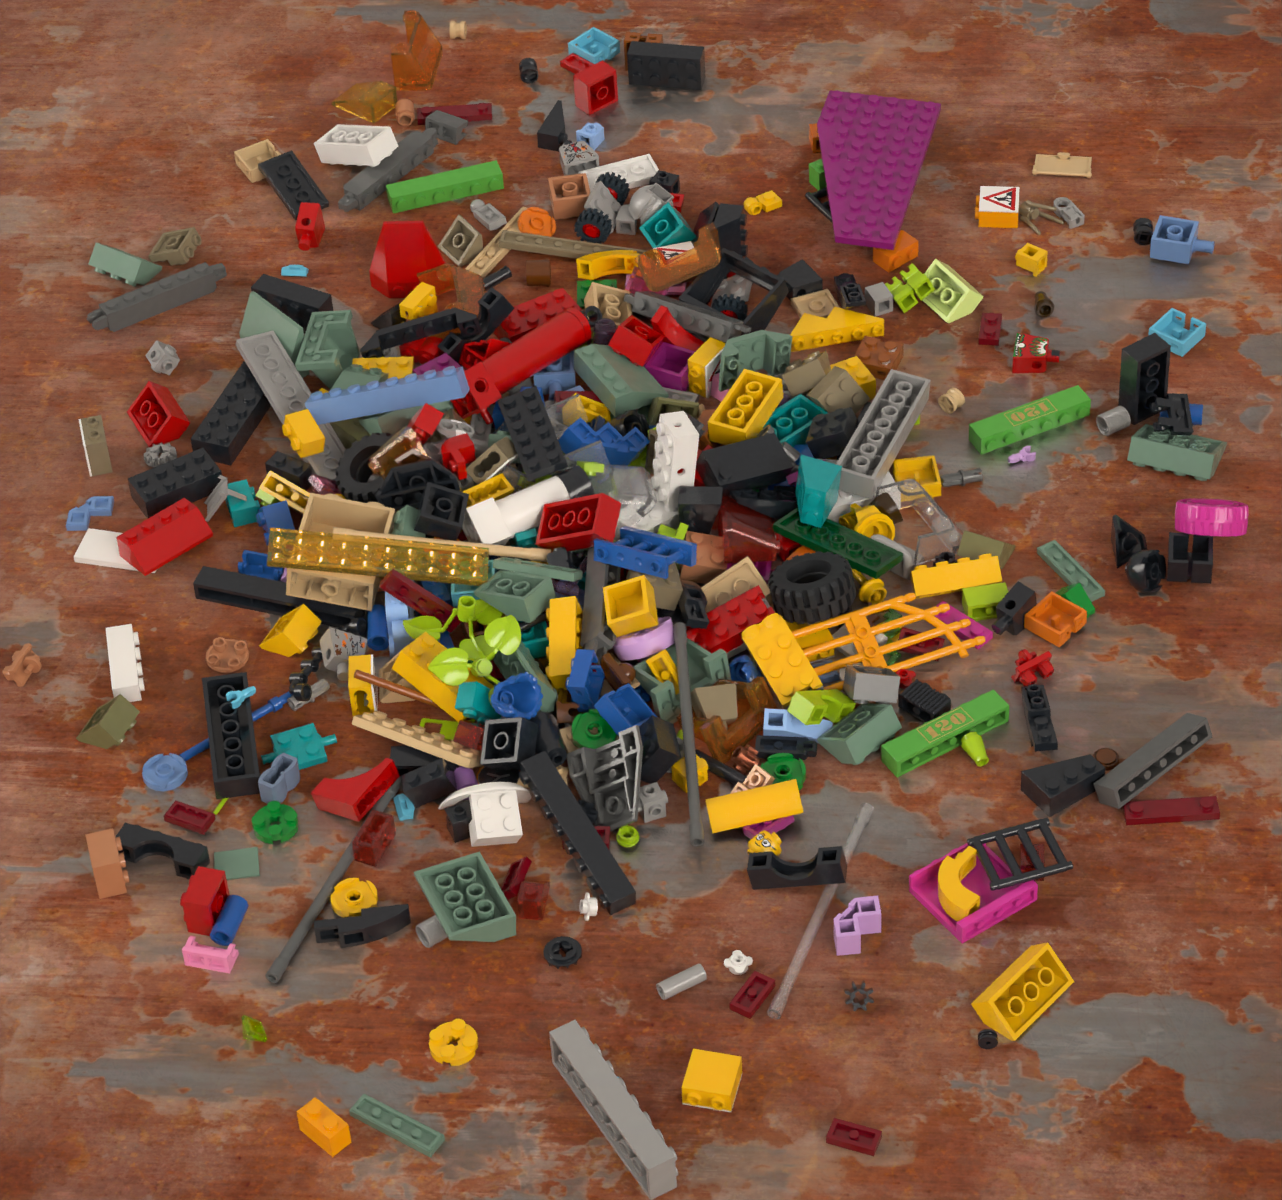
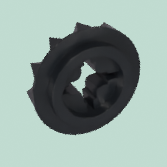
(570, 947)

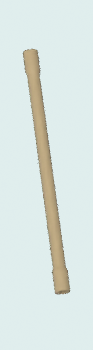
(532, 554)

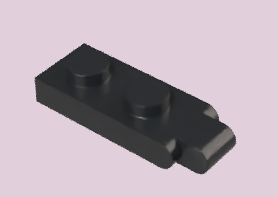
(797, 746)

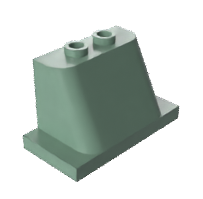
(328, 345)
(704, 671)

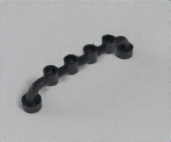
(298, 680)

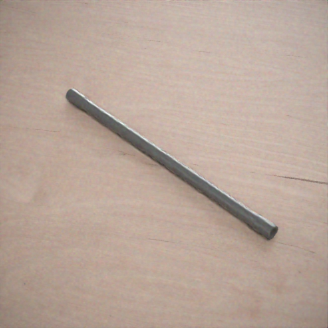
(696, 826)
(281, 963)

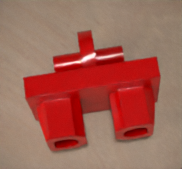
(1029, 664)

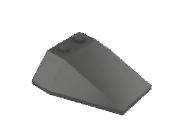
(610, 778)

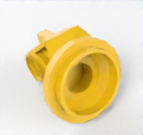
(868, 521)

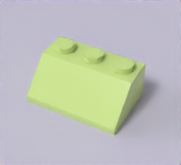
(952, 294)

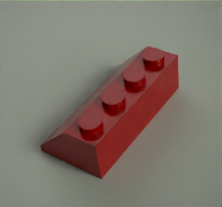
(164, 537)

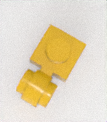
(766, 201)

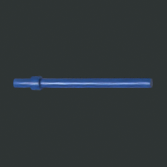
(273, 705)

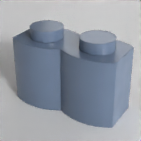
(279, 779)

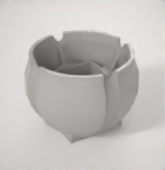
(648, 201)

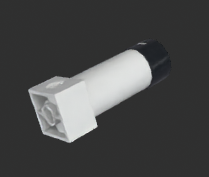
(501, 519)

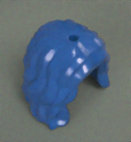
(517, 696)

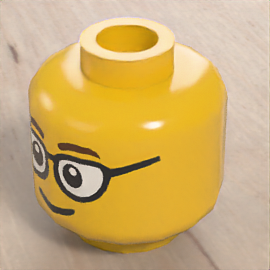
(765, 843)

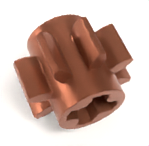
(745, 758)

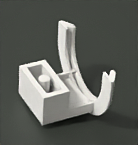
(493, 811)

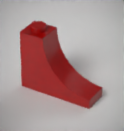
(674, 332)
(355, 795)

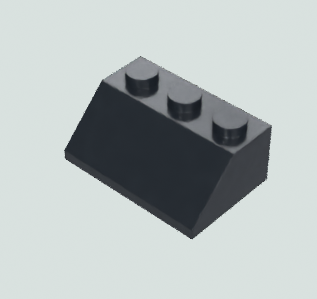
(730, 226)

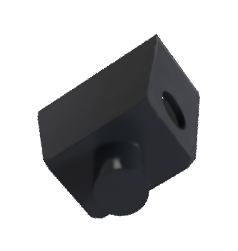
(801, 279)
(1013, 608)

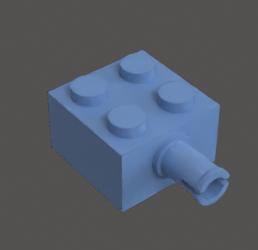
(1177, 240)
(557, 376)

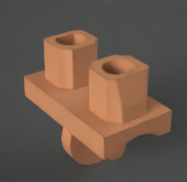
(23, 665)

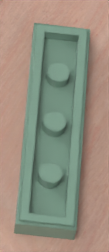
(539, 569)
(1070, 569)
(397, 1125)

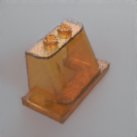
(751, 705)

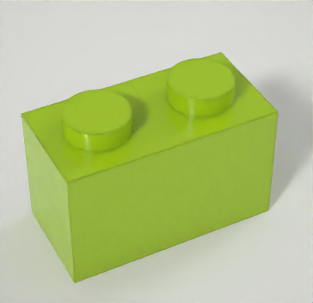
(982, 600)

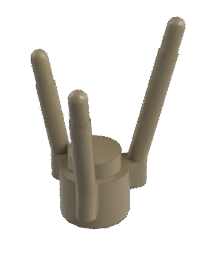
(1029, 210)

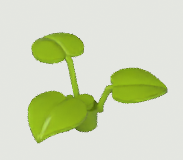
(467, 611)
(452, 665)

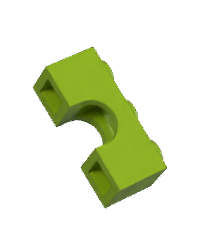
(815, 704)

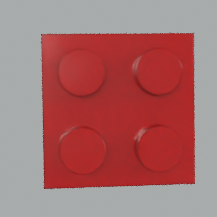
(595, 87)
(636, 341)
(204, 899)

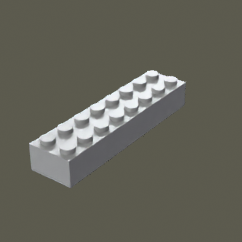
(882, 432)
(614, 1109)

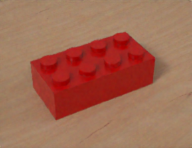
(534, 313)
(578, 522)

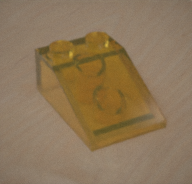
(368, 100)

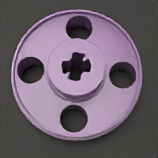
(645, 642)

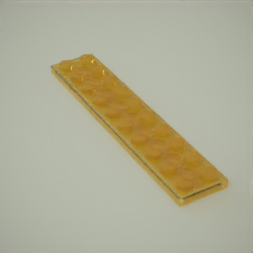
(377, 556)

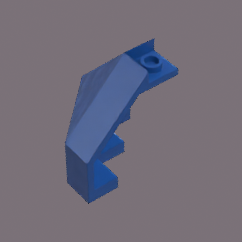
(618, 449)

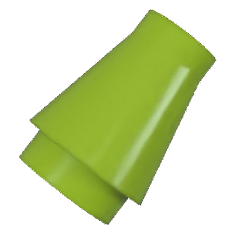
(974, 747)

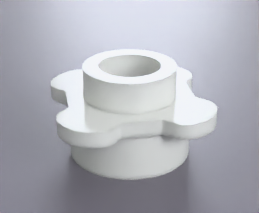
(588, 906)
(738, 963)

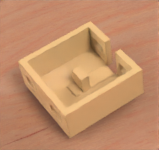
(249, 158)

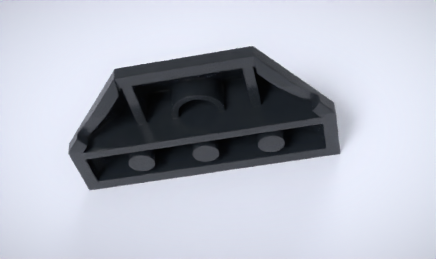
(407, 482)

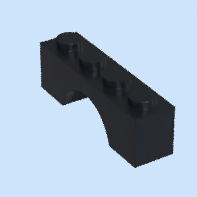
(492, 312)
(142, 842)
(770, 871)

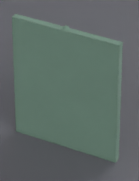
(238, 863)

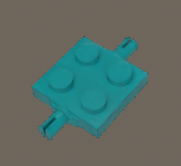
(300, 743)

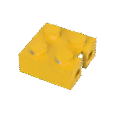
(419, 302)
(922, 470)

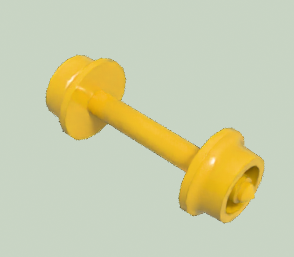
(871, 590)

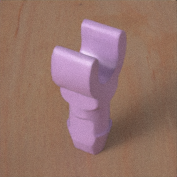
(1023, 455)

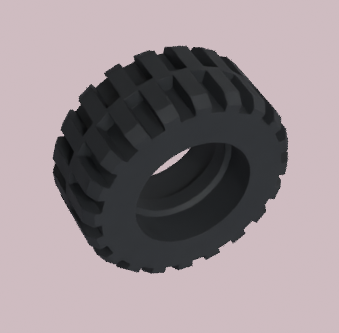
(355, 472)
(812, 587)

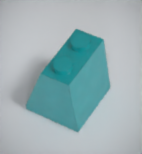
(816, 489)

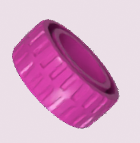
(1211, 517)

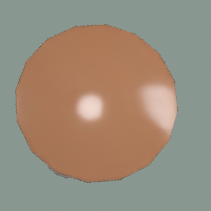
(227, 655)

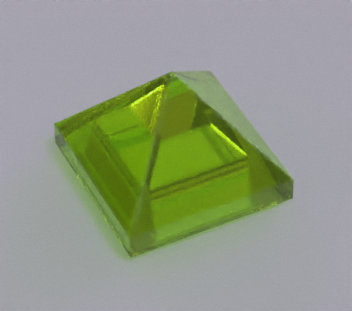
(253, 1029)

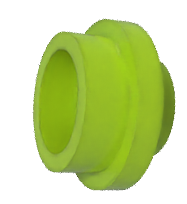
(627, 836)

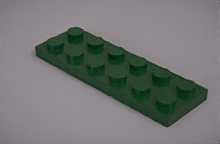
(859, 550)

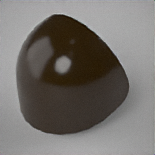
(887, 506)

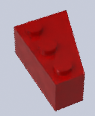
(478, 351)

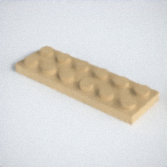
(417, 738)

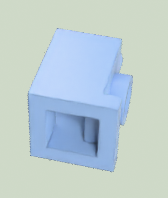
(593, 132)

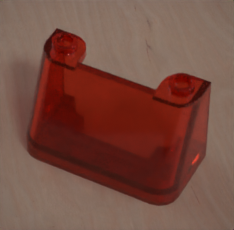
(746, 533)

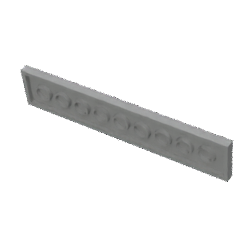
(287, 393)

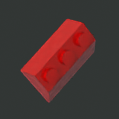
(158, 415)

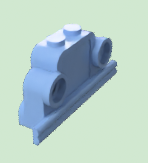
(395, 614)

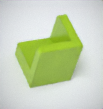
(670, 532)

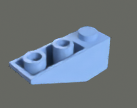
(782, 723)

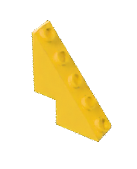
(837, 328)

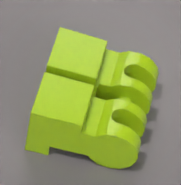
(915, 284)

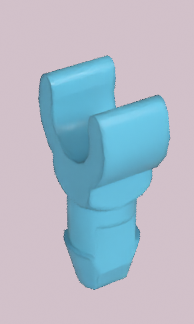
(240, 696)

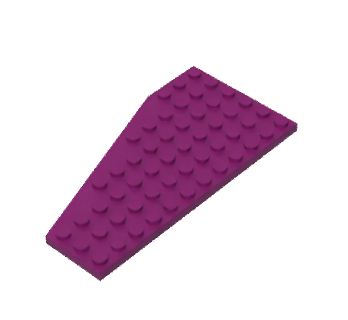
(872, 162)

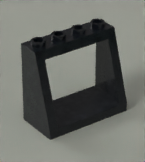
(707, 283)

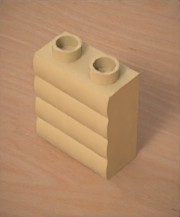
(342, 589)

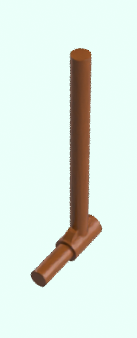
(391, 686)

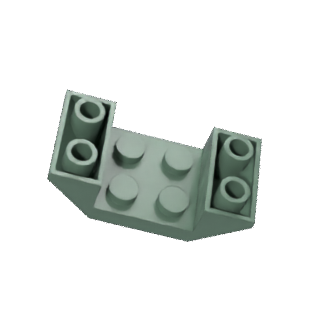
(754, 352)

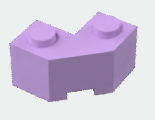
(860, 918)

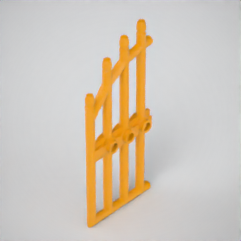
(865, 643)

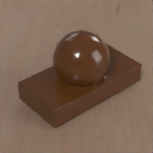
(617, 674)

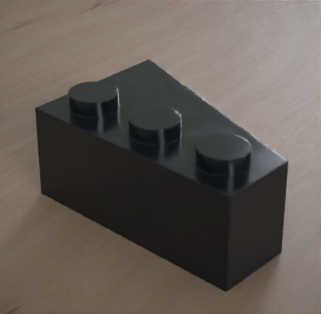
(699, 507)
(1061, 783)

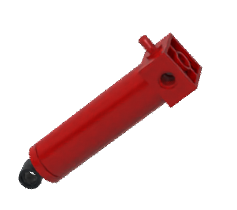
(524, 359)

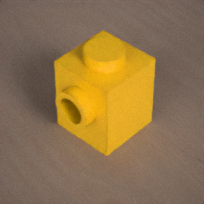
(679, 772)

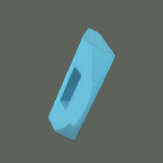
(294, 270)
(404, 807)

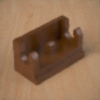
(566, 708)

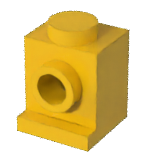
(1032, 259)

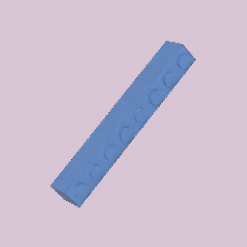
(388, 395)

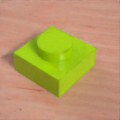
(591, 467)
(266, 498)

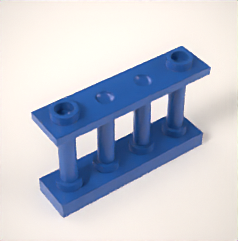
(645, 552)

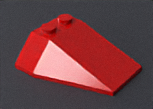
(399, 255)

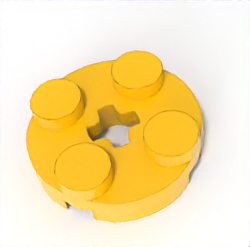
(350, 887)
(449, 1032)

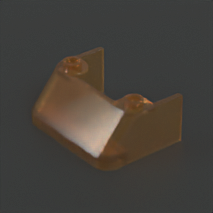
(467, 284)

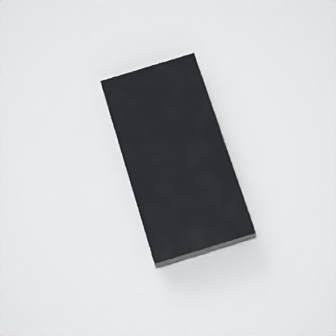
(292, 182)

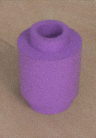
(464, 778)

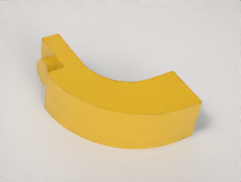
(606, 263)
(953, 896)

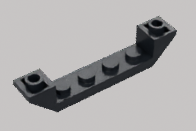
(419, 329)

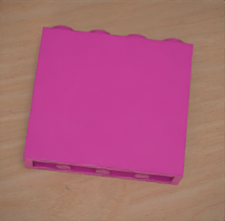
(994, 904)

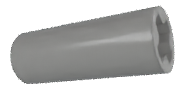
(681, 981)

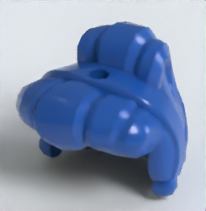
(744, 669)

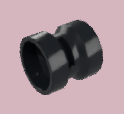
(528, 70)
(1143, 231)

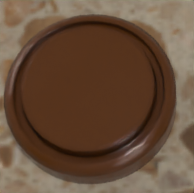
(1107, 757)

